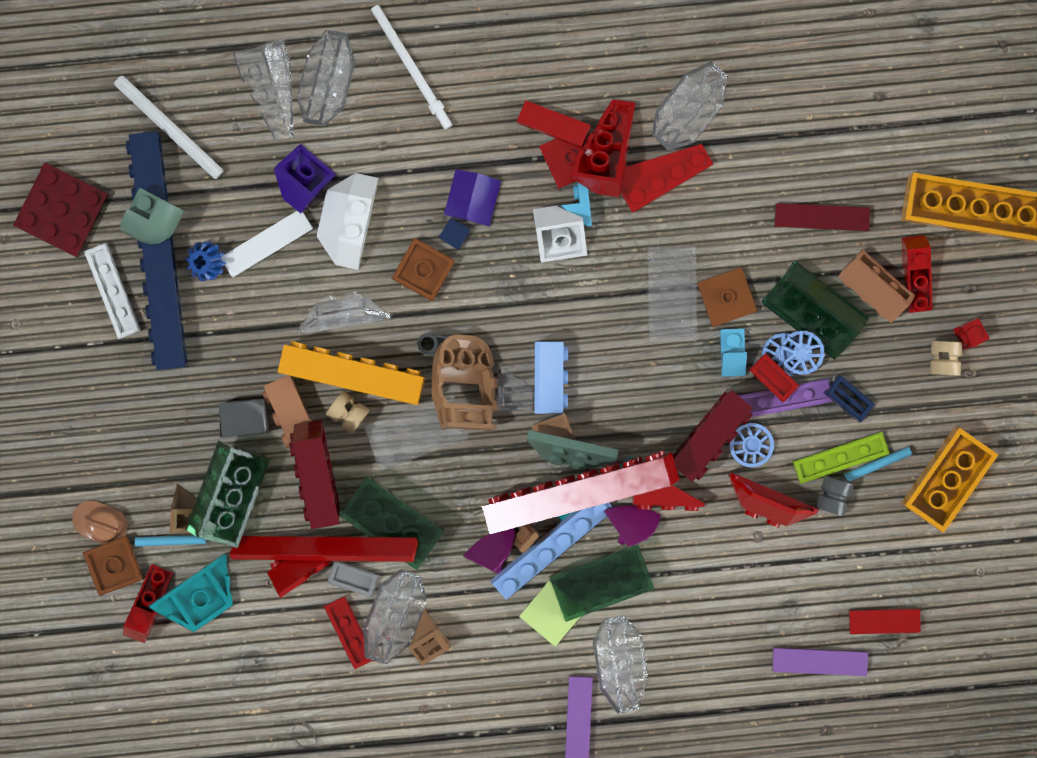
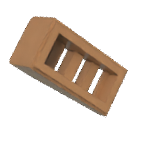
(525, 537)

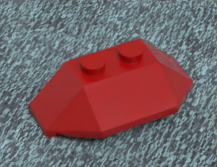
(769, 503)

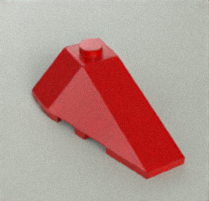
(604, 156)
(291, 573)

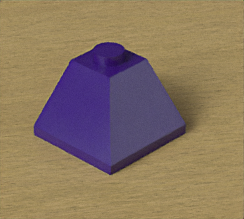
(302, 178)

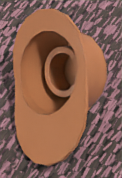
(99, 522)

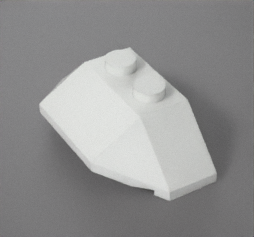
(347, 219)

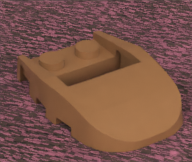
(464, 361)

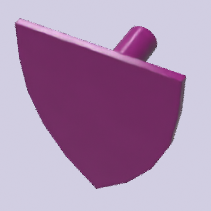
(633, 524)
(492, 550)

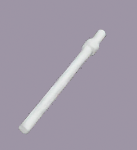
(435, 106)

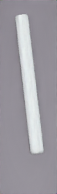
(168, 127)

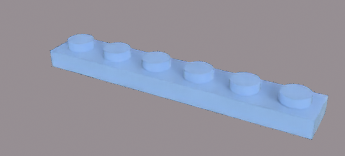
(547, 549)

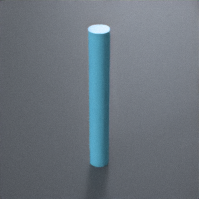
(877, 464)
(169, 540)

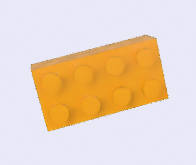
(949, 479)

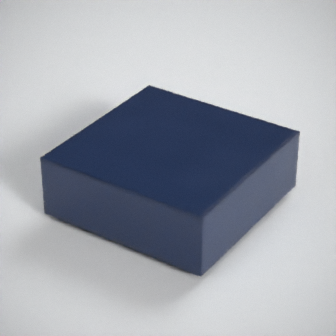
(454, 233)

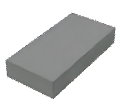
(353, 578)

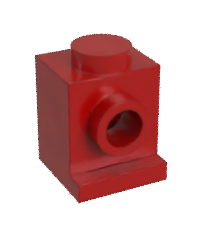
(971, 333)

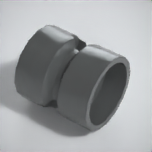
(834, 496)

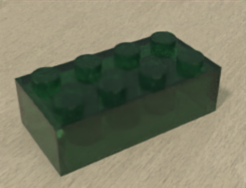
(227, 494)
(385, 514)
(601, 582)

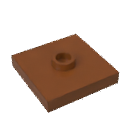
(423, 269)
(726, 297)
(113, 565)

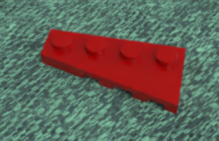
(659, 175)

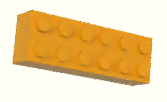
(970, 207)
(351, 374)

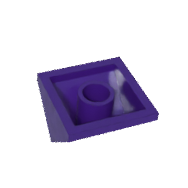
(472, 197)

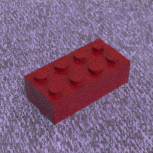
(710, 435)
(315, 474)

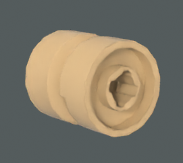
(943, 366)
(347, 412)

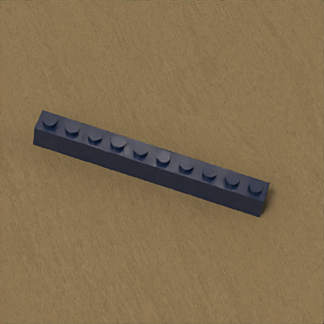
(158, 259)

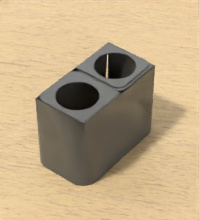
(243, 418)

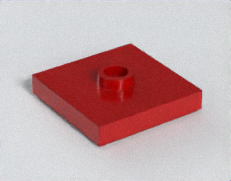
(560, 160)

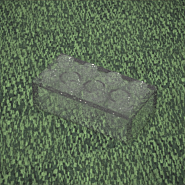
(671, 294)
(411, 435)

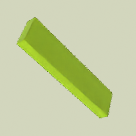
(840, 457)

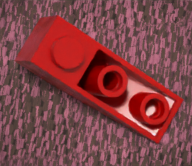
(917, 272)
(667, 499)
(141, 616)

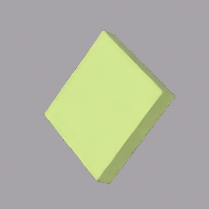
(545, 616)

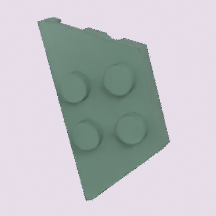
(570, 452)

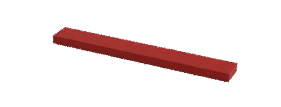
(325, 548)

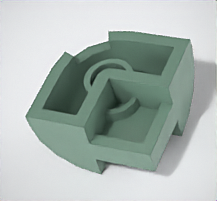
(150, 218)

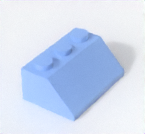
(550, 377)

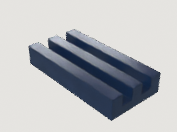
(834, 387)

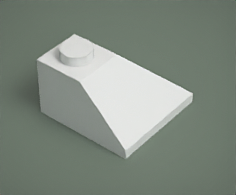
(559, 234)

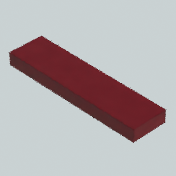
(822, 217)

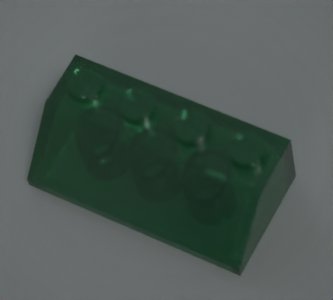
(815, 307)

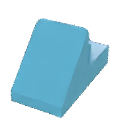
(583, 207)
(733, 352)

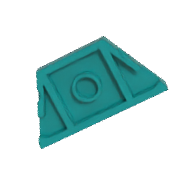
(198, 597)

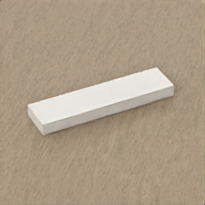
(266, 243)
(112, 291)

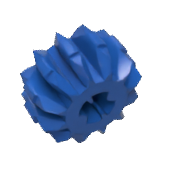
(205, 252)

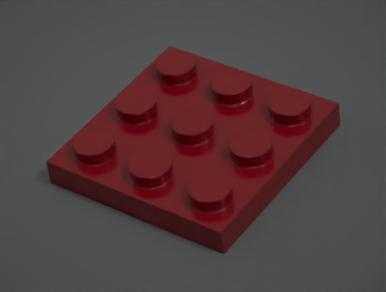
(60, 209)

